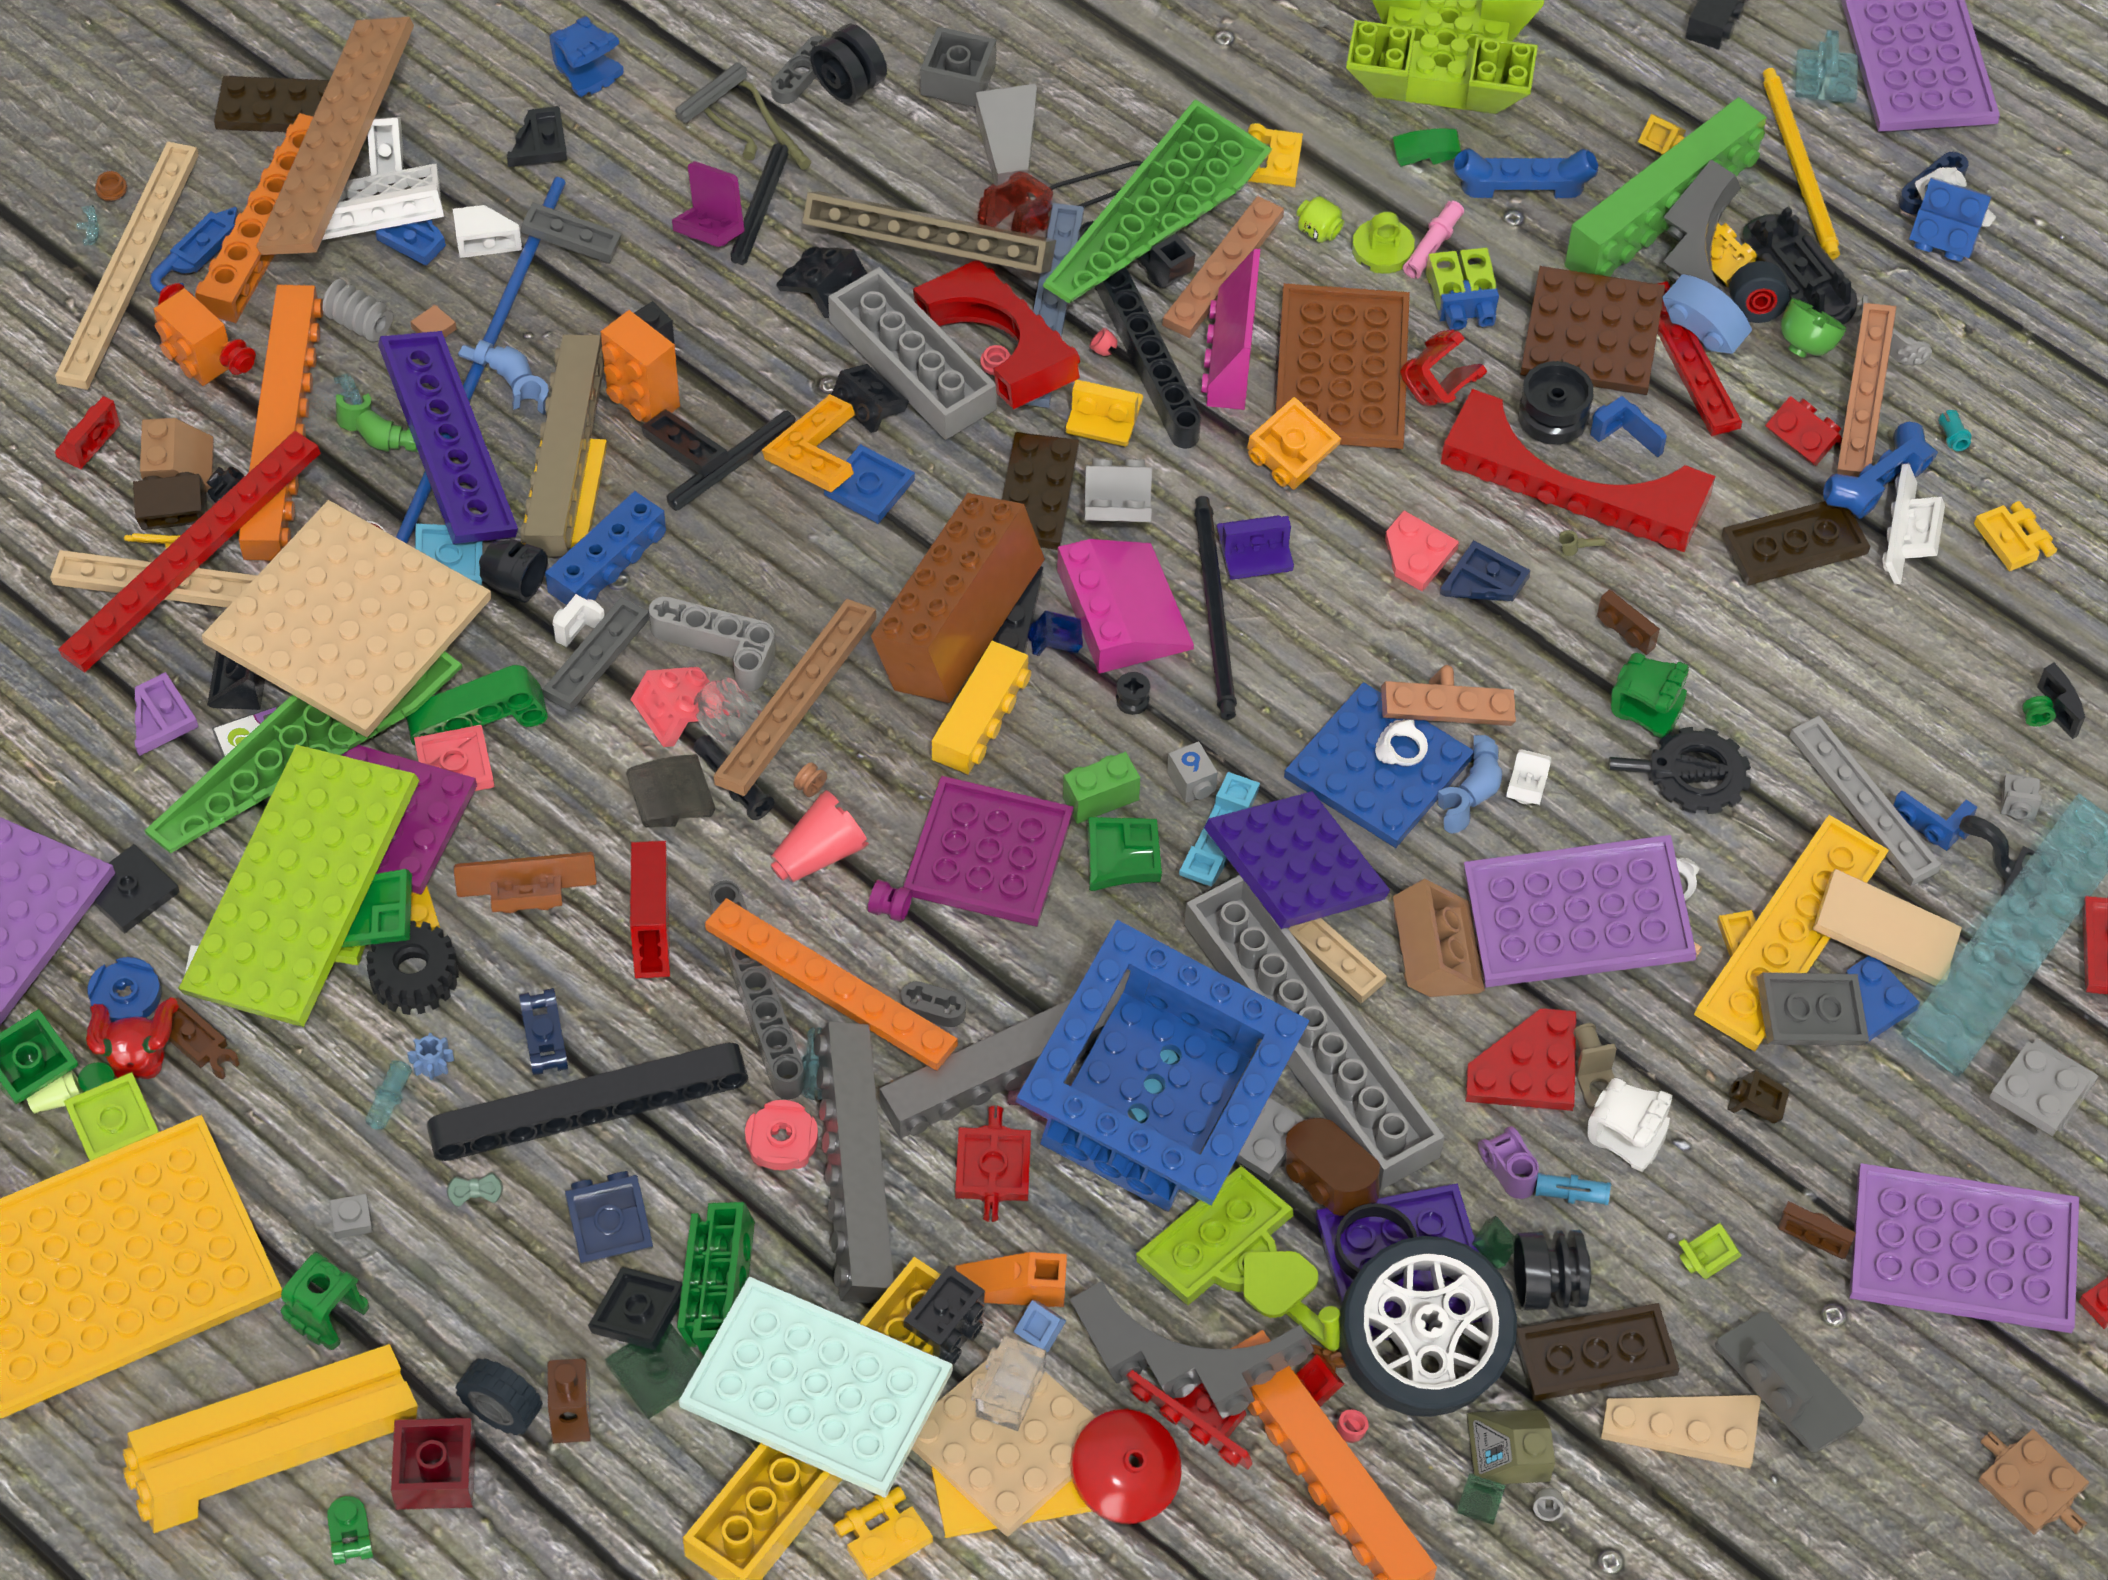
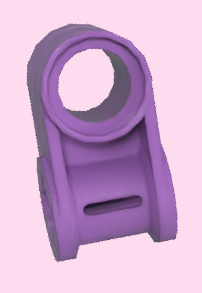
(1510, 1156)

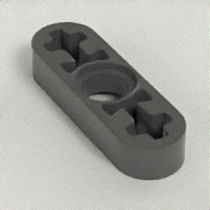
(797, 81)

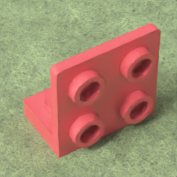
(667, 701)

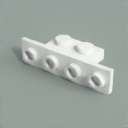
(1914, 525)

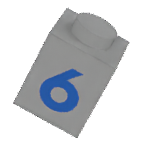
(1192, 772)

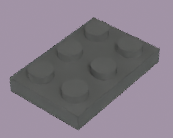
(1812, 1009)

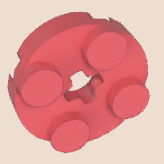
(781, 1154)

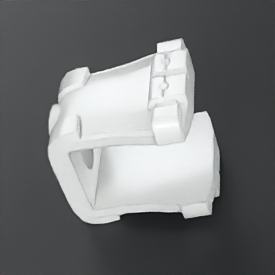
(1630, 1122)

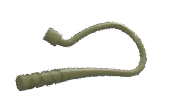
(750, 148)

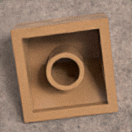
(173, 448)

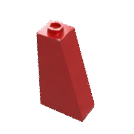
(650, 909)

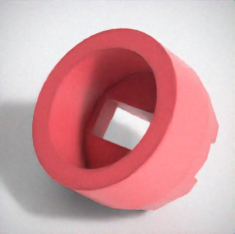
(1102, 342)
(1355, 1427)

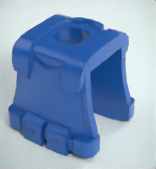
(581, 58)

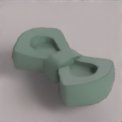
(488, 1187)

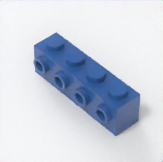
(607, 550)

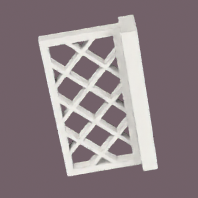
(393, 204)

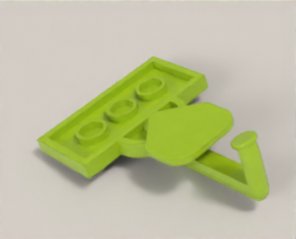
(1236, 1251)

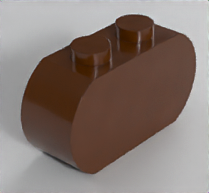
(1331, 1166)

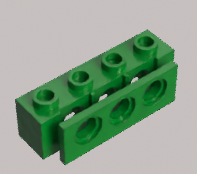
(714, 1270)

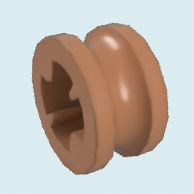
(810, 779)

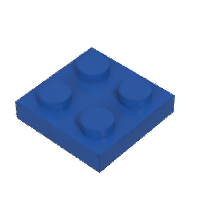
(873, 486)

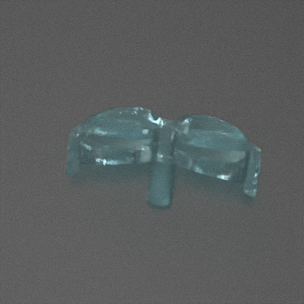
(91, 226)
(349, 386)

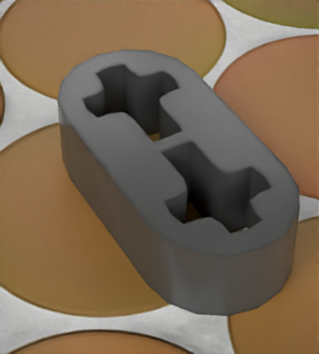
(934, 1003)

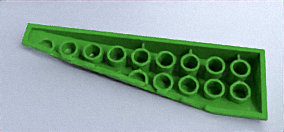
(1179, 181)
(258, 761)

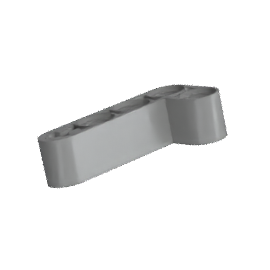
(748, 643)

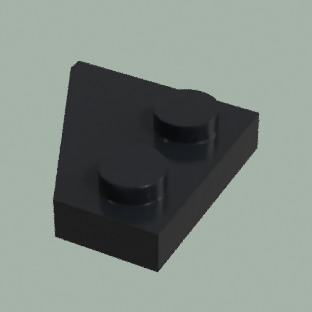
(539, 138)

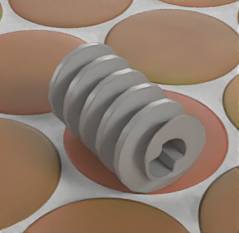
(356, 310)

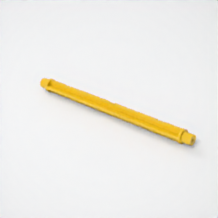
(1801, 163)

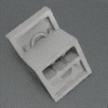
(1118, 490)
(2044, 1087)

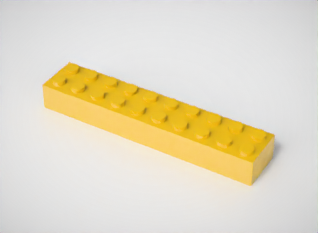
(777, 1493)

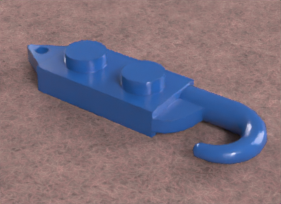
(196, 247)

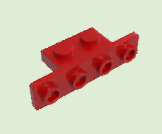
(1197, 1414)

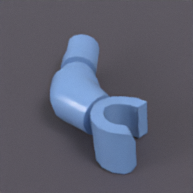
(513, 367)
(1479, 786)

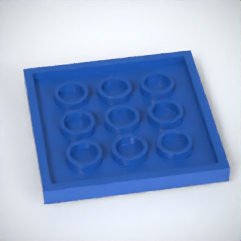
(1376, 795)

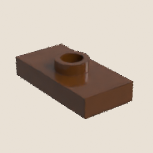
(1816, 1230)

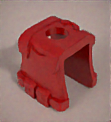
(1417, 371)

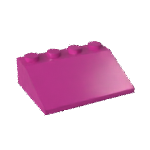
(1231, 337)
(1122, 602)

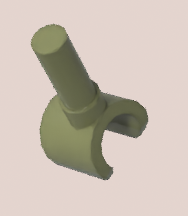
(1571, 543)

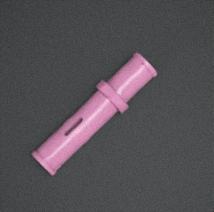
(1439, 230)

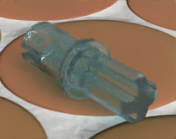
(388, 1095)

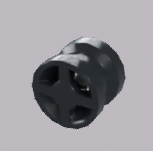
(1133, 693)

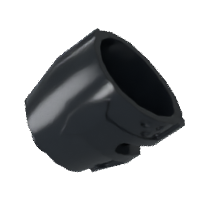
(513, 568)

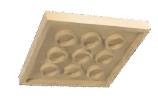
(999, 1468)

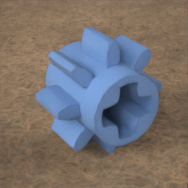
(430, 1056)

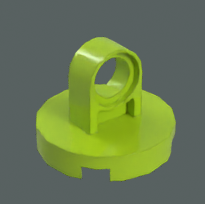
(1383, 243)

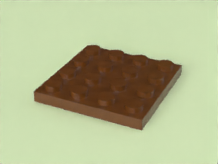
(1597, 325)

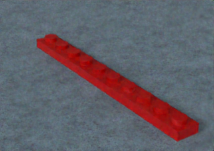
(189, 551)

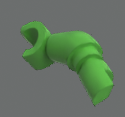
(373, 428)

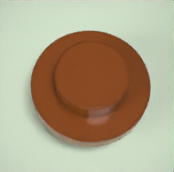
(110, 186)

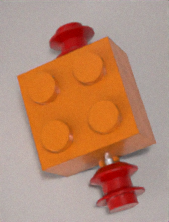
(197, 337)

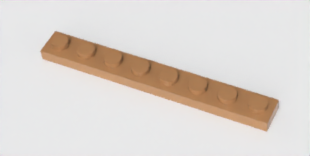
(794, 697)

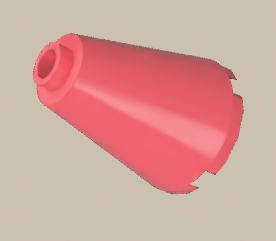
(818, 840)

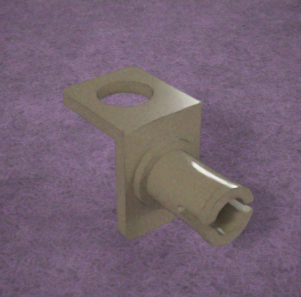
(1594, 1061)

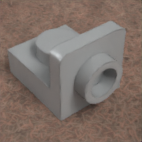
(2020, 797)

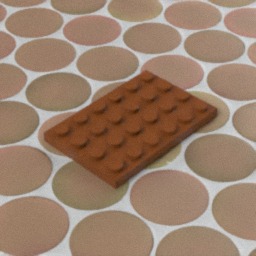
(1345, 360)

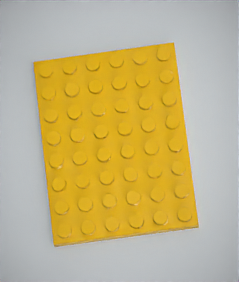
(122, 1262)

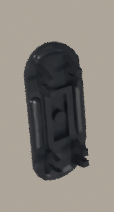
(1806, 265)

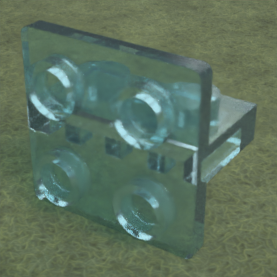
(1826, 72)

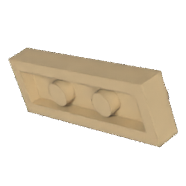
(1339, 958)

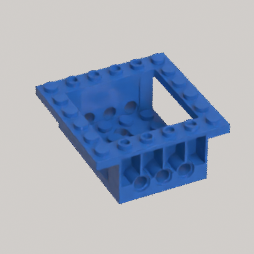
(1164, 1006)

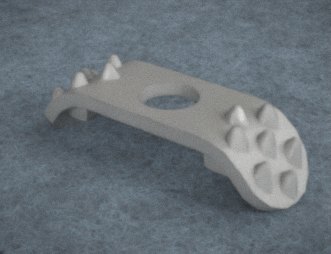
(1902, 349)

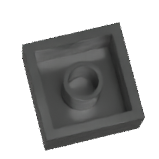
(957, 66)

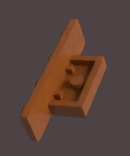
(525, 881)

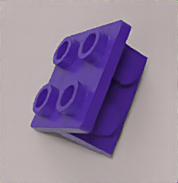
(1256, 546)

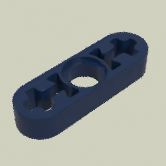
(1908, 200)

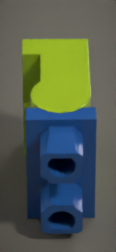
(1462, 288)

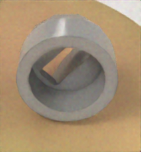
(1548, 1513)

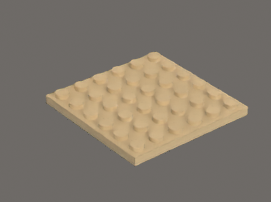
(347, 618)

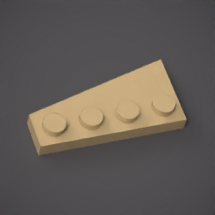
(1696, 1427)

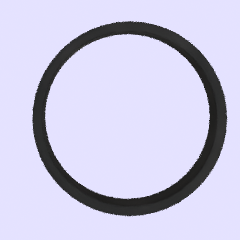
(1370, 1210)

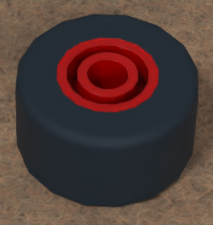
(1760, 291)

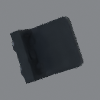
(822, 273)

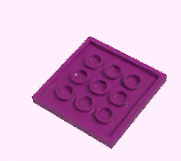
(428, 817)
(989, 851)

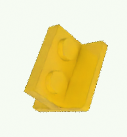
(1103, 413)

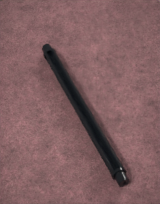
(1214, 601)

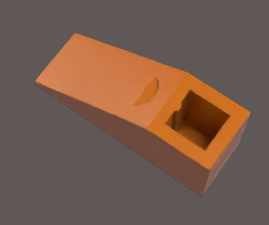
(1020, 1278)

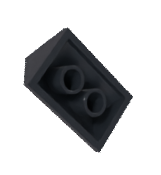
(234, 686)

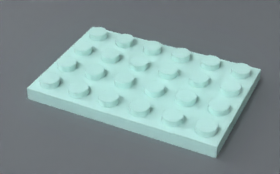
(816, 1386)

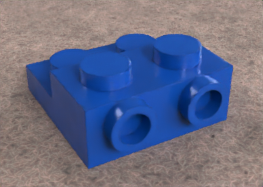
(1950, 219)

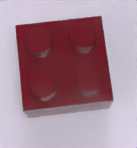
(433, 1463)

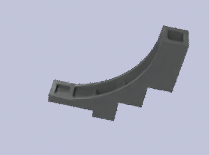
(1180, 1367)

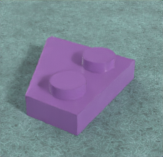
(160, 714)

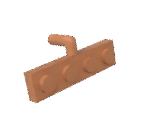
(1447, 702)

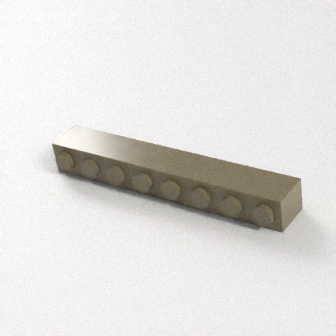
(929, 231)
(564, 445)

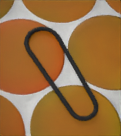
(1094, 174)

